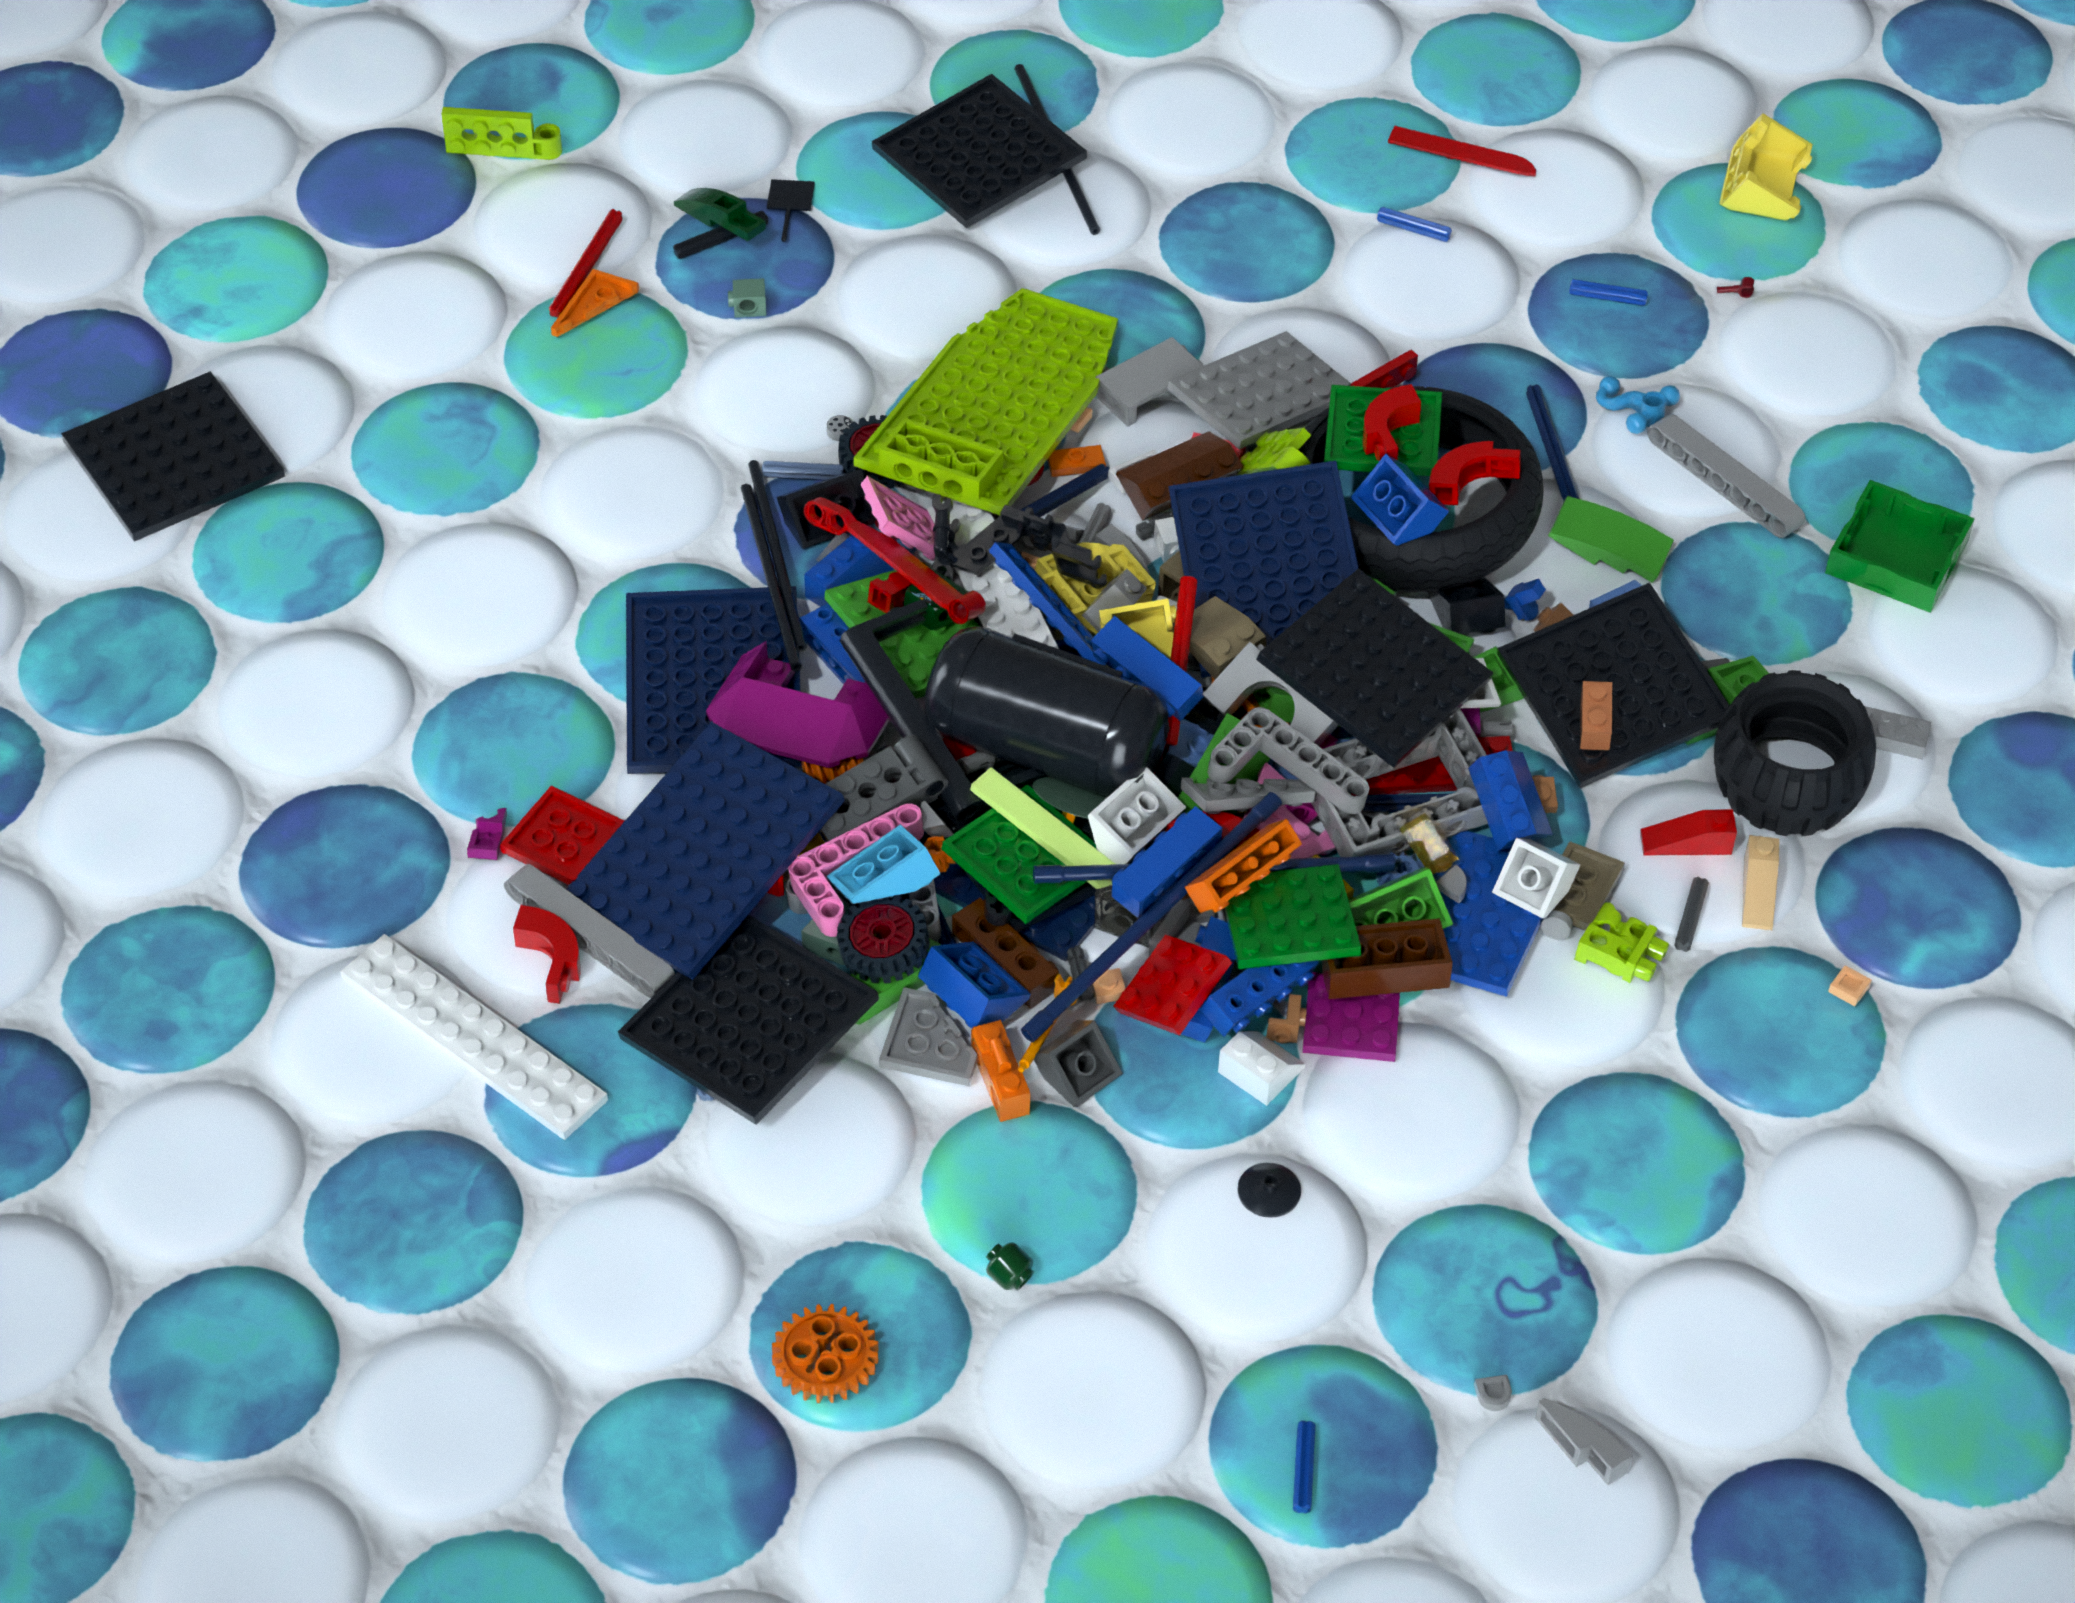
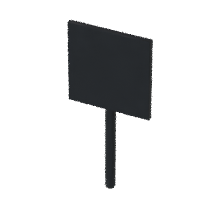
(790, 196)

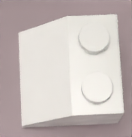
(1535, 877)
(1258, 1065)

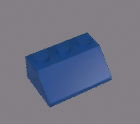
(1399, 502)
(843, 565)
(1509, 798)
(972, 983)

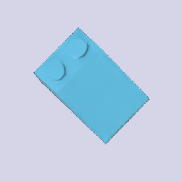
(886, 868)

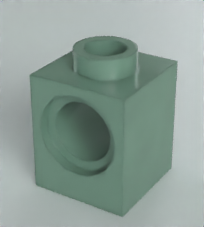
(748, 298)

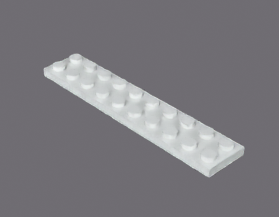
(1006, 605)
(474, 1036)

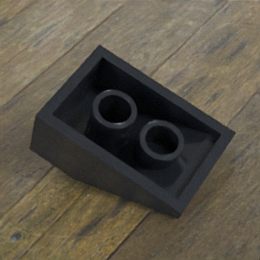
(1470, 607)

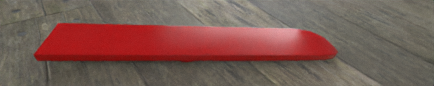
(1461, 151)

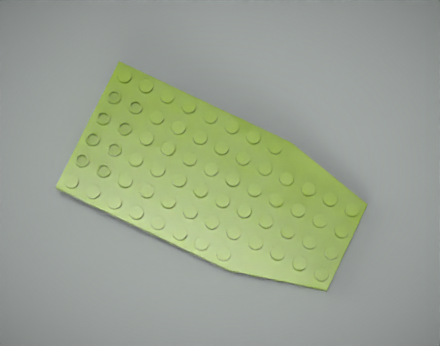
(995, 402)

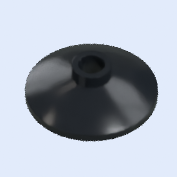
(1267, 1199)

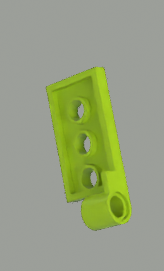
(541, 144)
(1276, 451)

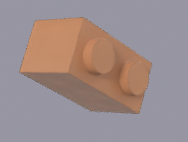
(1596, 715)

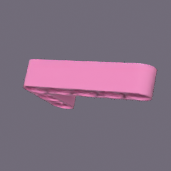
(810, 869)

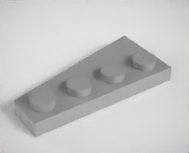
(1245, 794)

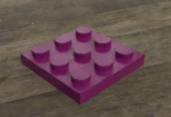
(1352, 1025)

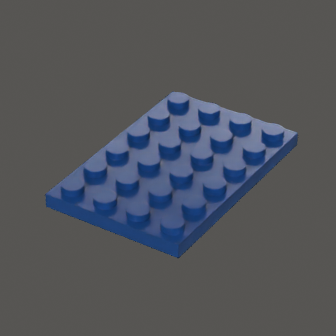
(1487, 931)

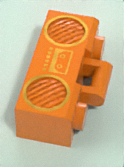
(1000, 1071)

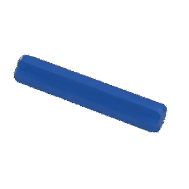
(1414, 224)
(1608, 292)
(1304, 1467)

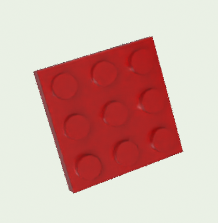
(560, 835)
(1172, 984)

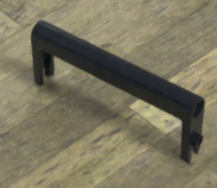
(904, 711)

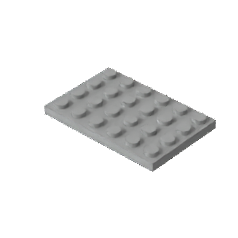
(1259, 389)

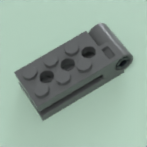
(884, 783)

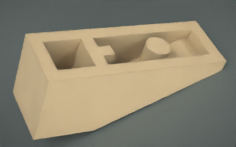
(1760, 882)

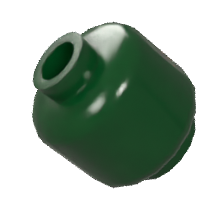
(1009, 1266)

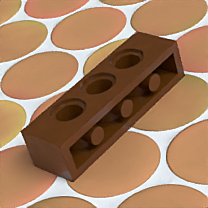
(1008, 949)

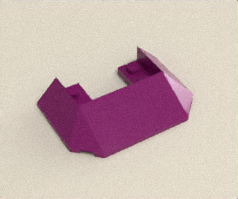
(792, 722)

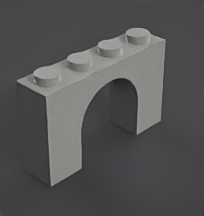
(1248, 675)

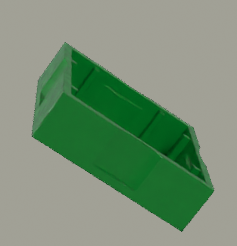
(1899, 546)

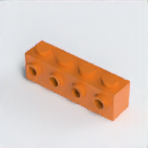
(1242, 866)

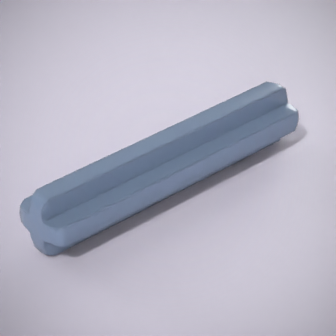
(801, 470)

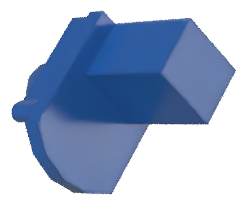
(1522, 599)

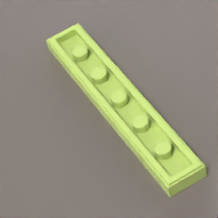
(1038, 823)

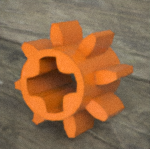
(939, 857)

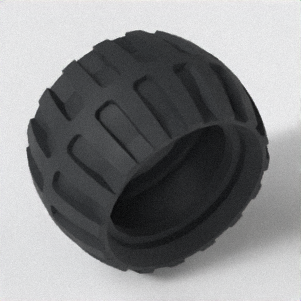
(1803, 710)

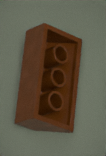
(1191, 461)
(1392, 960)

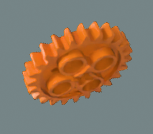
(847, 1367)

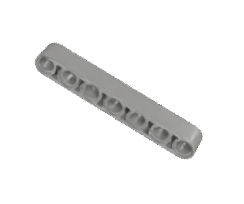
(1726, 476)
(593, 931)

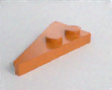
(593, 297)

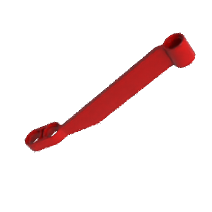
(960, 607)

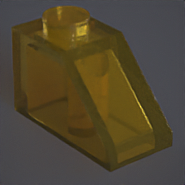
(1429, 843)

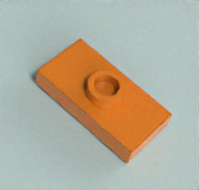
(1075, 460)

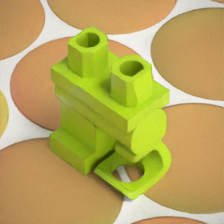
(1623, 947)

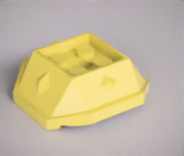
(1079, 595)

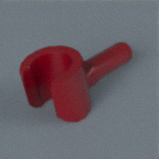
(1745, 288)

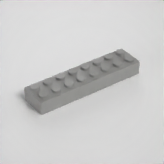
(1899, 733)

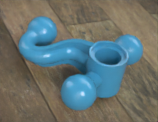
(1648, 405)

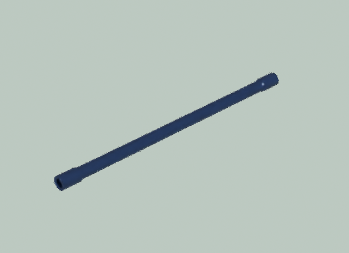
(1367, 863)
(1044, 1019)

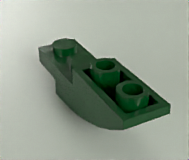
(721, 208)

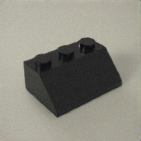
(840, 489)

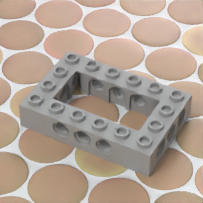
(1453, 813)

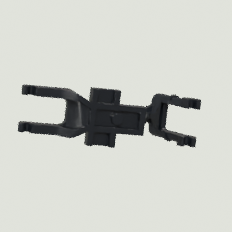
(1009, 528)

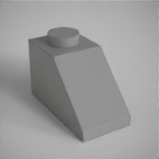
(1119, 592)

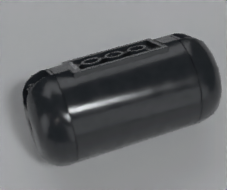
(1046, 710)

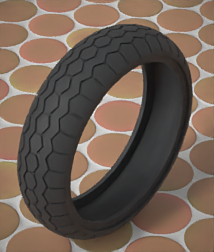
(1468, 551)

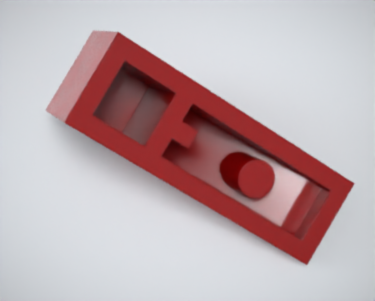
(1692, 834)

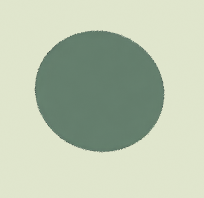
(1067, 797)

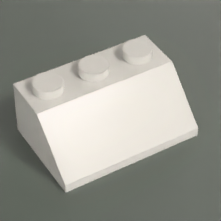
(1133, 817)

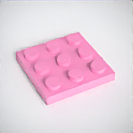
(900, 517)

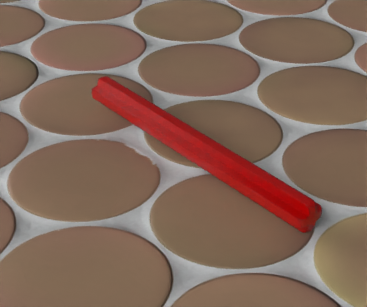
(586, 262)
(1181, 639)

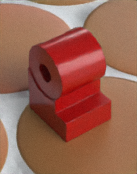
(888, 593)

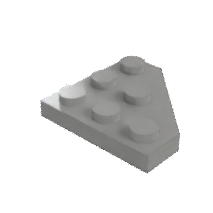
(927, 1041)

